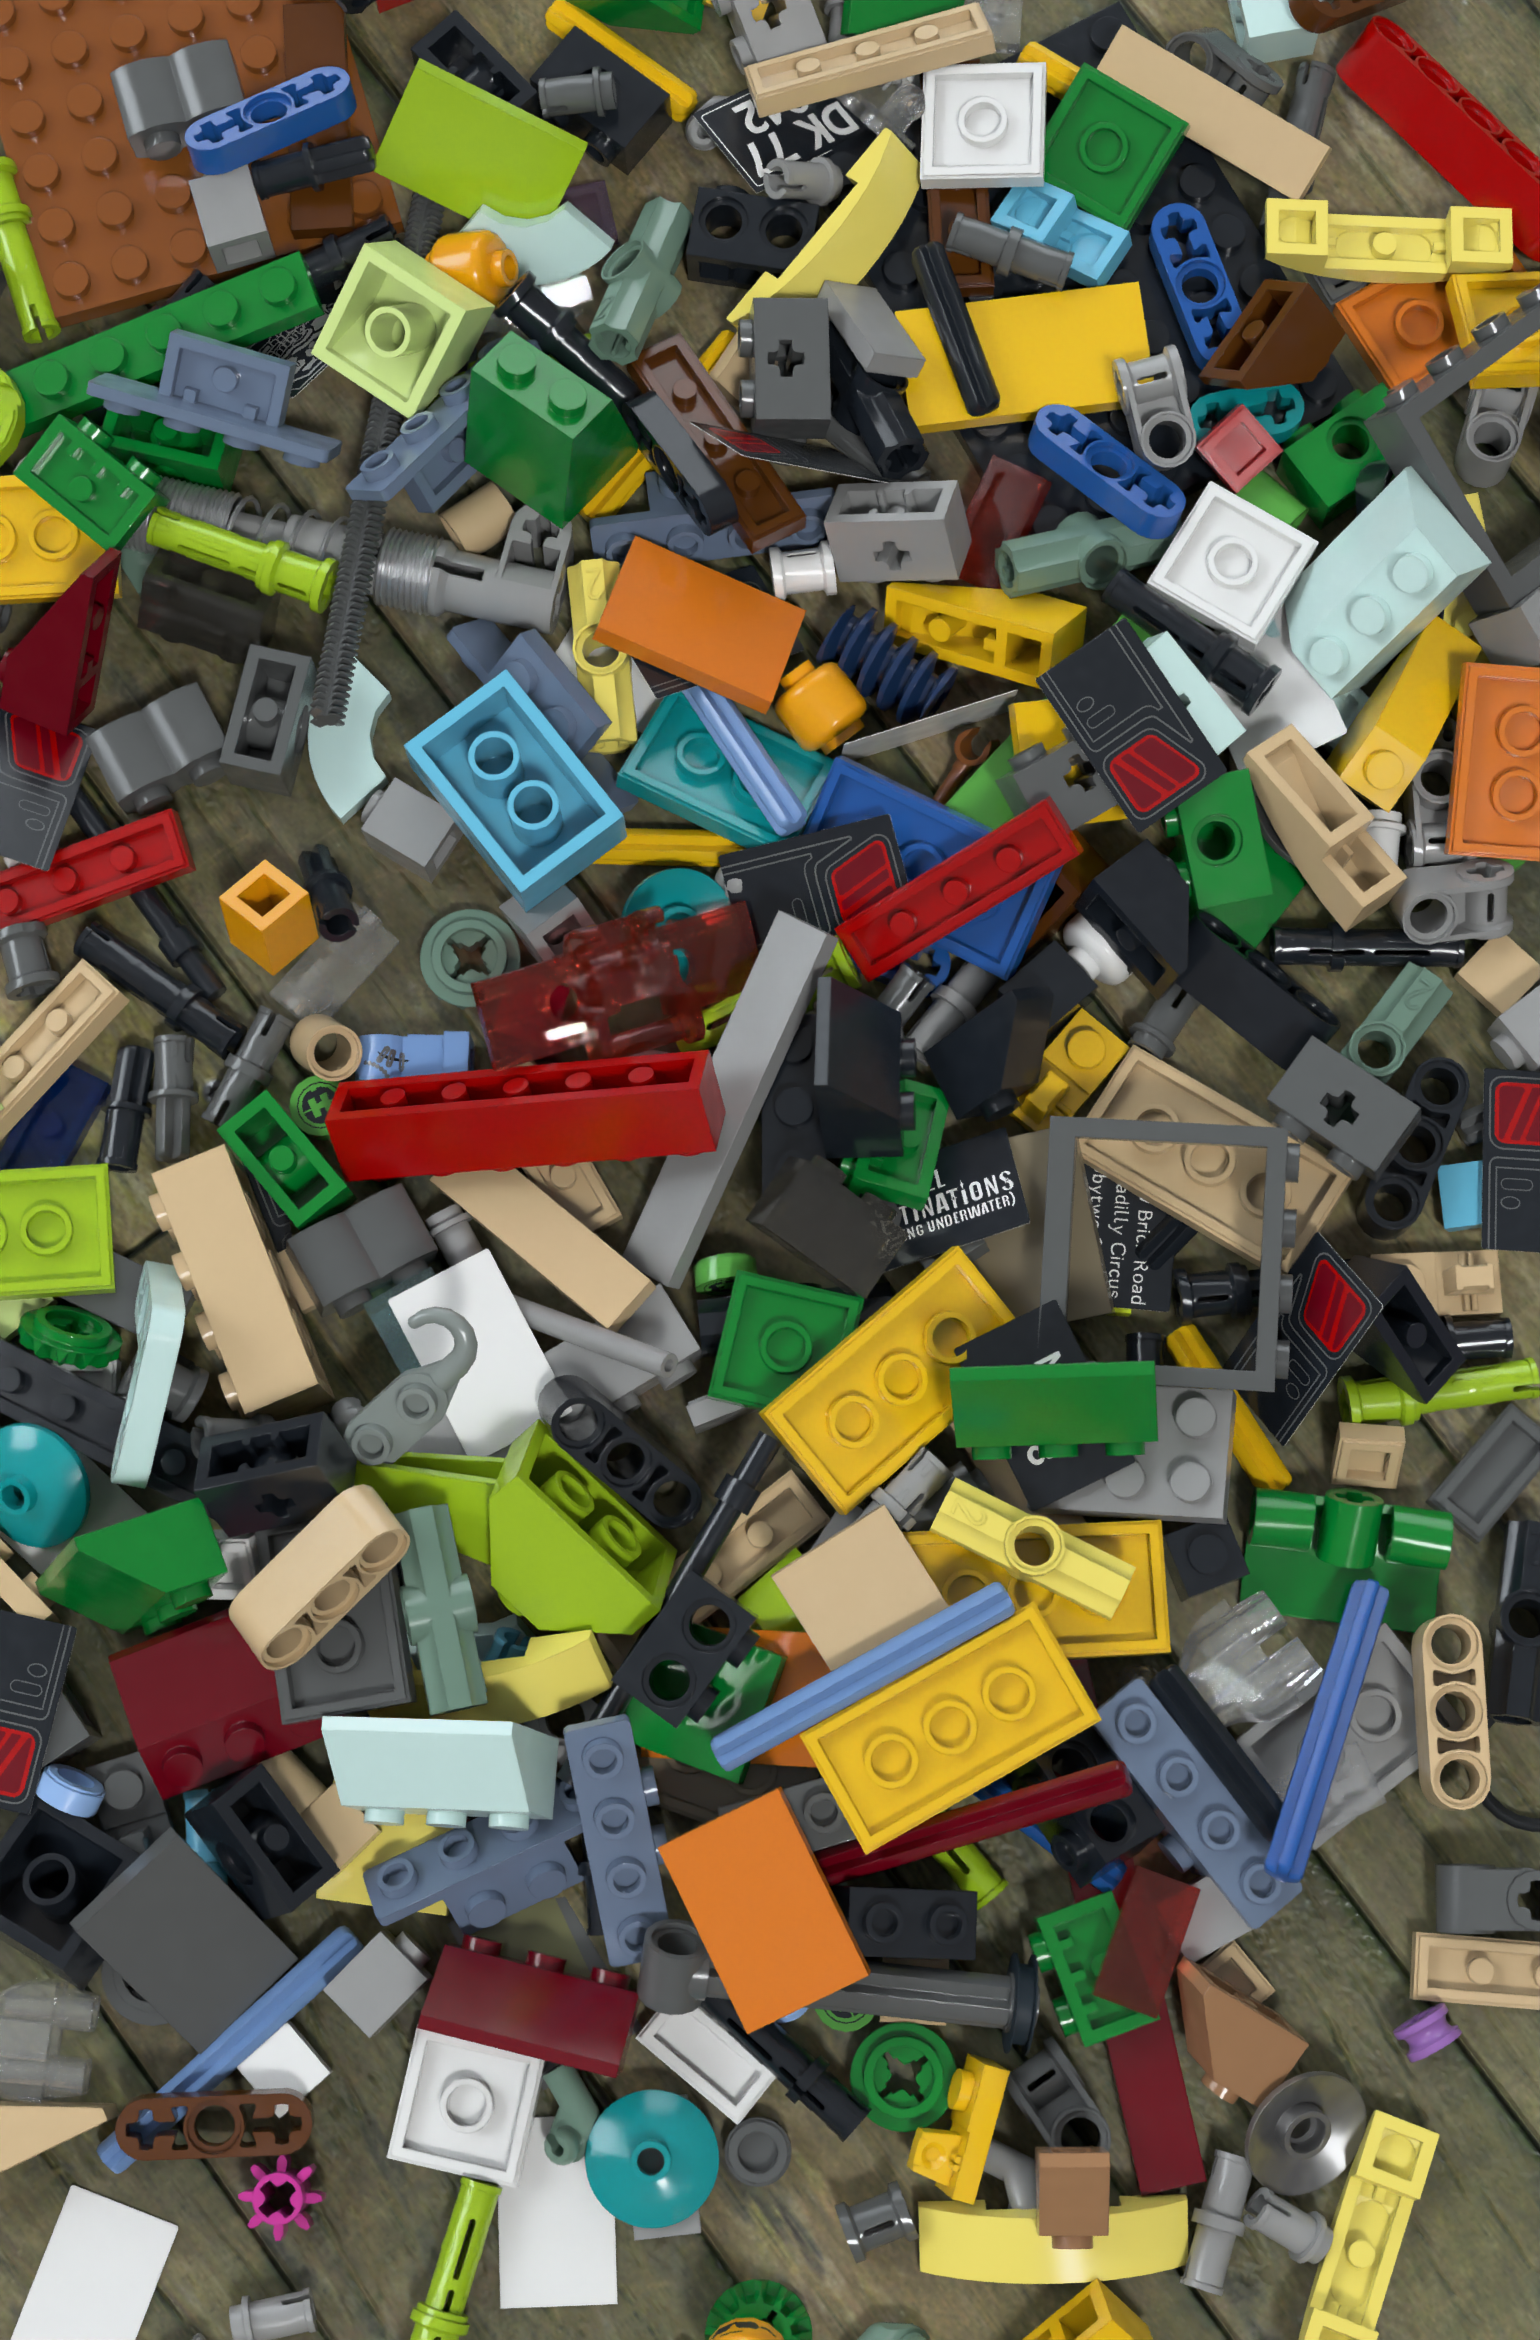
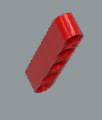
(1446, 125)

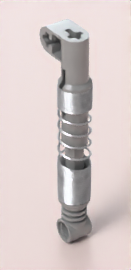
(410, 567)

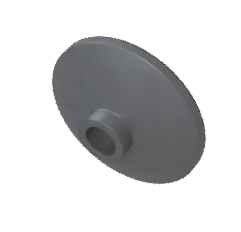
(1305, 2133)

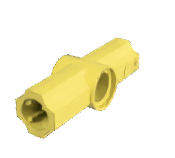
(610, 686)
(1073, 1567)

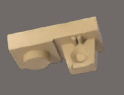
(1456, 1281)

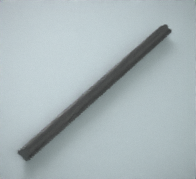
(363, 526)

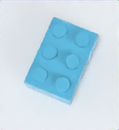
(516, 790)

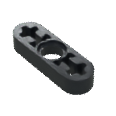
(680, 463)

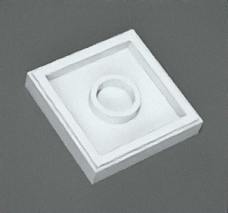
(984, 126)
(1232, 565)
(466, 2108)

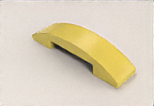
(855, 232)
(1387, 247)
(548, 1679)
(1368, 2229)
(1004, 2247)

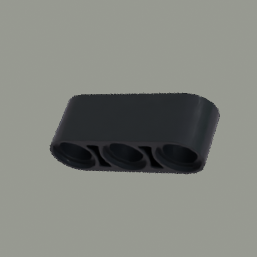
(1252, 992)
(1411, 1180)
(635, 1475)

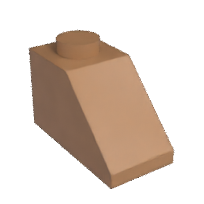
(1235, 2037)
(1072, 2195)

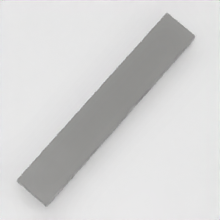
(745, 1070)

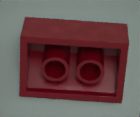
(202, 1705)
(532, 2006)

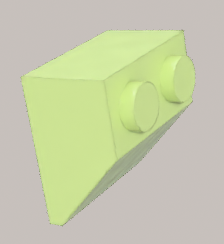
(401, 327)

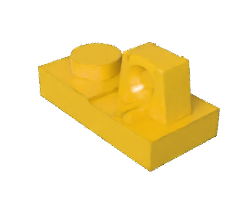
(1070, 1072)
(959, 2155)

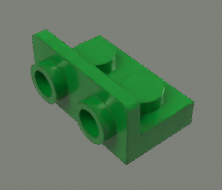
(90, 482)
(909, 1177)
(1073, 1946)

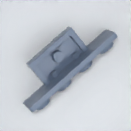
(222, 391)
(427, 453)
(674, 529)
(549, 687)
(1200, 1816)
(617, 1832)
(481, 1869)

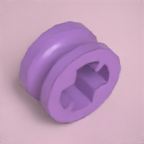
(1427, 2032)

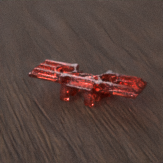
(612, 968)

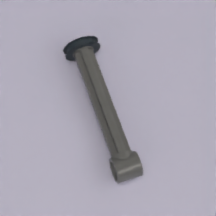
(680, 1975)

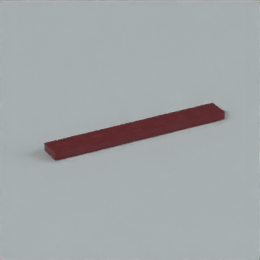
(1148, 2072)

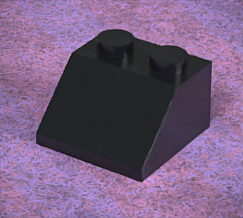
(861, 1074)
(47, 1876)

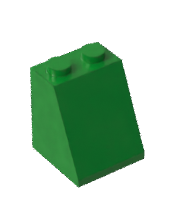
(542, 430)

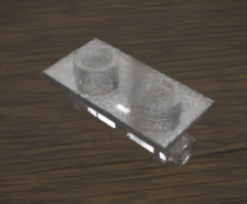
(888, 106)
(334, 970)

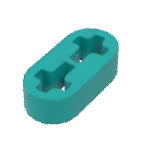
(1255, 400)

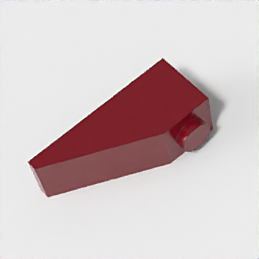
(59, 662)

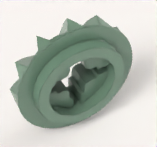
(469, 931)

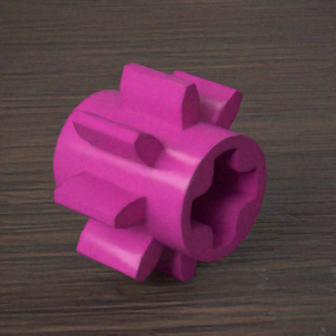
(299, 2200)

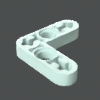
(159, 1335)

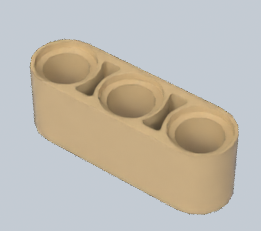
(319, 1577)
(1467, 1682)

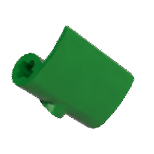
(1315, 1546)

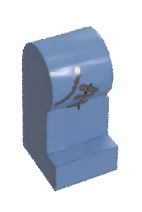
(415, 1055)

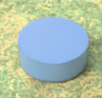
(70, 1790)

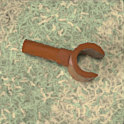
(964, 764)

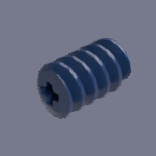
(886, 666)

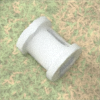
(802, 570)

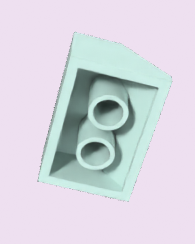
(1379, 585)
(442, 1770)

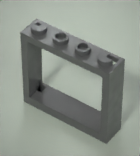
(1407, 443)
(1277, 1231)

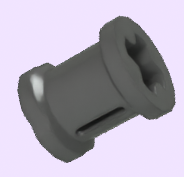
(27, 961)
(876, 2221)

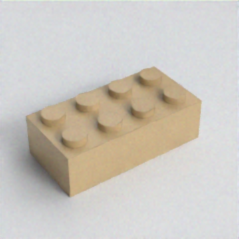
(244, 1294)

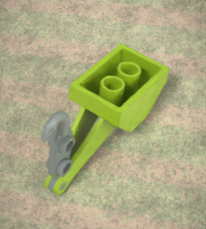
(546, 1525)

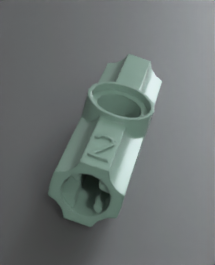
(640, 281)
(1075, 552)
(1397, 1024)
(440, 1612)

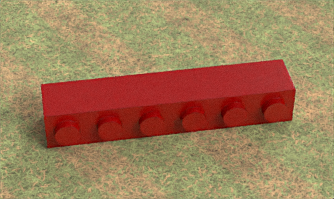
(527, 1116)

